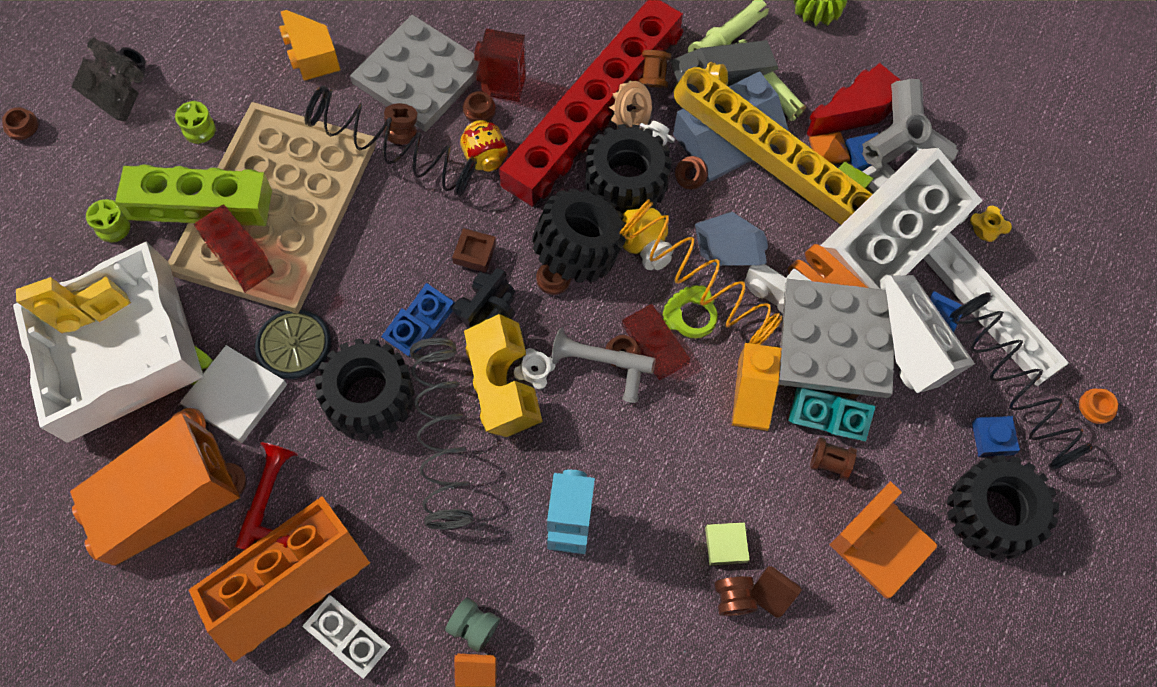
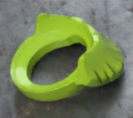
(673, 314)

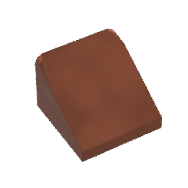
(775, 592)

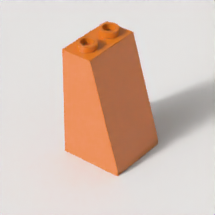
(153, 491)

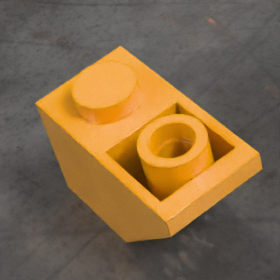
(311, 45)

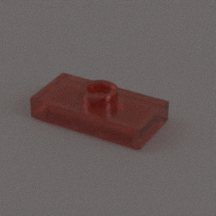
(656, 341)

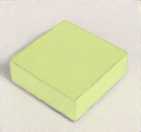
(727, 544)

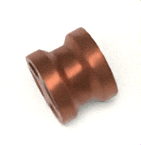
(403, 123)
(736, 596)

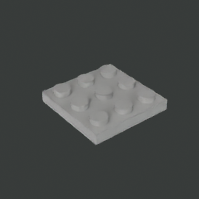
(417, 70)
(836, 339)

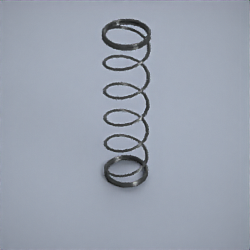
(462, 517)

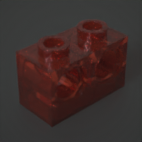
(234, 248)

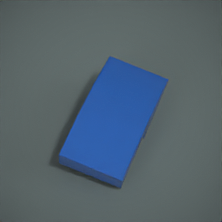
(420, 319)

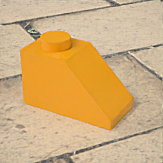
(756, 386)

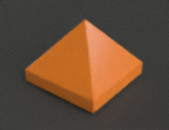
(831, 147)

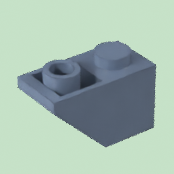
(731, 241)

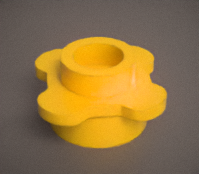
(987, 231)

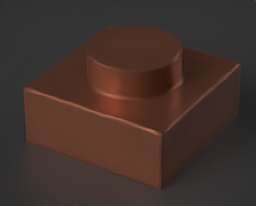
(474, 250)

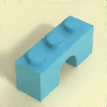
(569, 511)

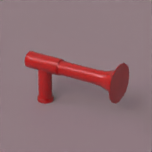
(251, 527)

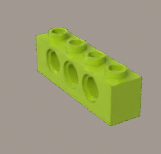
(141, 201)

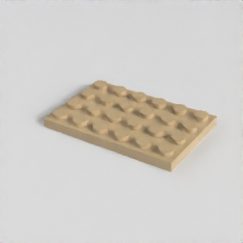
(311, 190)

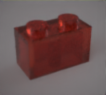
(501, 64)

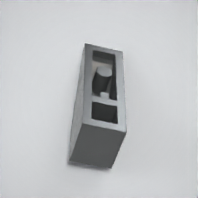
(740, 60)

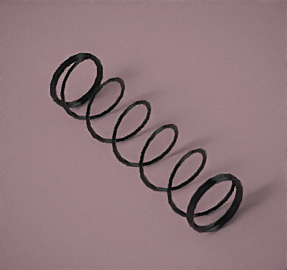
(459, 186)
(1061, 459)

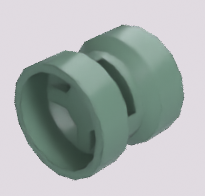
(472, 624)

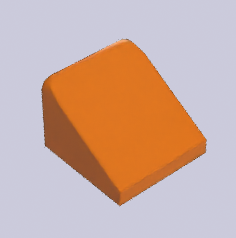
(475, 670)

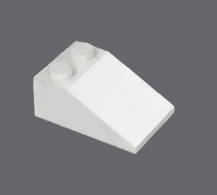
(921, 337)

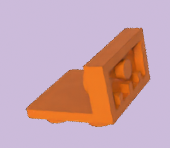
(884, 543)

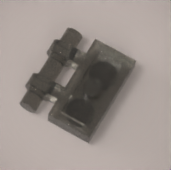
(104, 88)

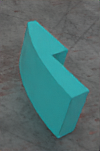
(831, 413)

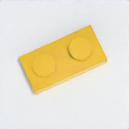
(53, 305)

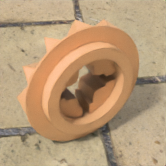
(637, 95)

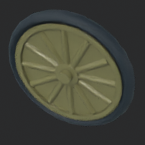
(293, 344)

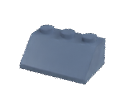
(717, 152)

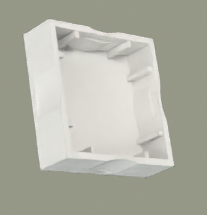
(115, 364)

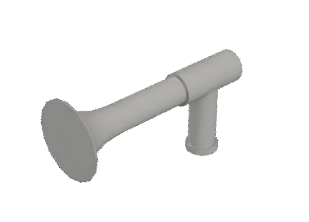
(633, 362)

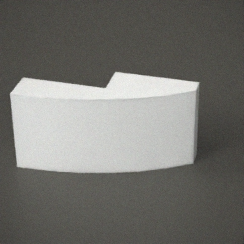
(346, 636)

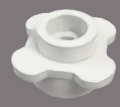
(659, 129)
(536, 359)

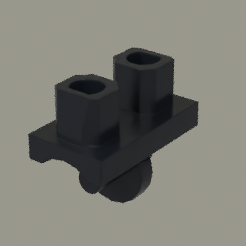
(491, 298)

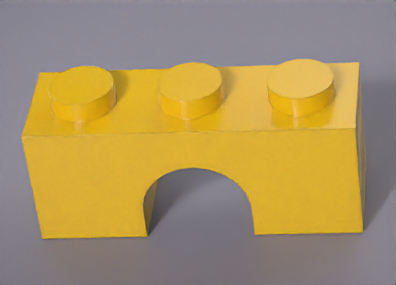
(492, 349)

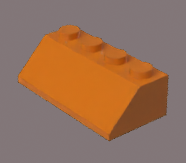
(275, 583)

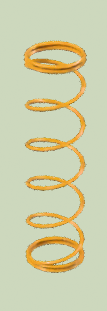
(769, 324)

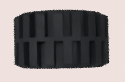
(630, 148)
(579, 235)
(357, 363)
(1025, 492)

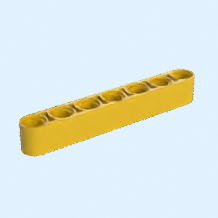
(758, 148)

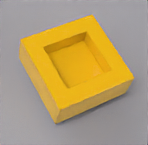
(102, 299)

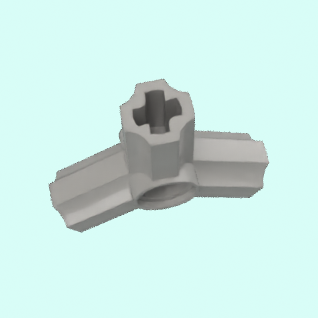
(907, 115)

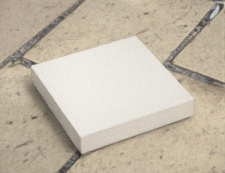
(234, 393)

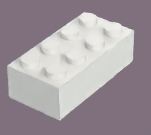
(903, 219)

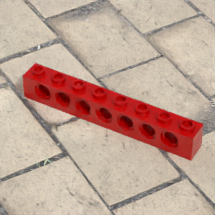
(651, 28)

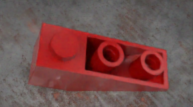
(857, 106)

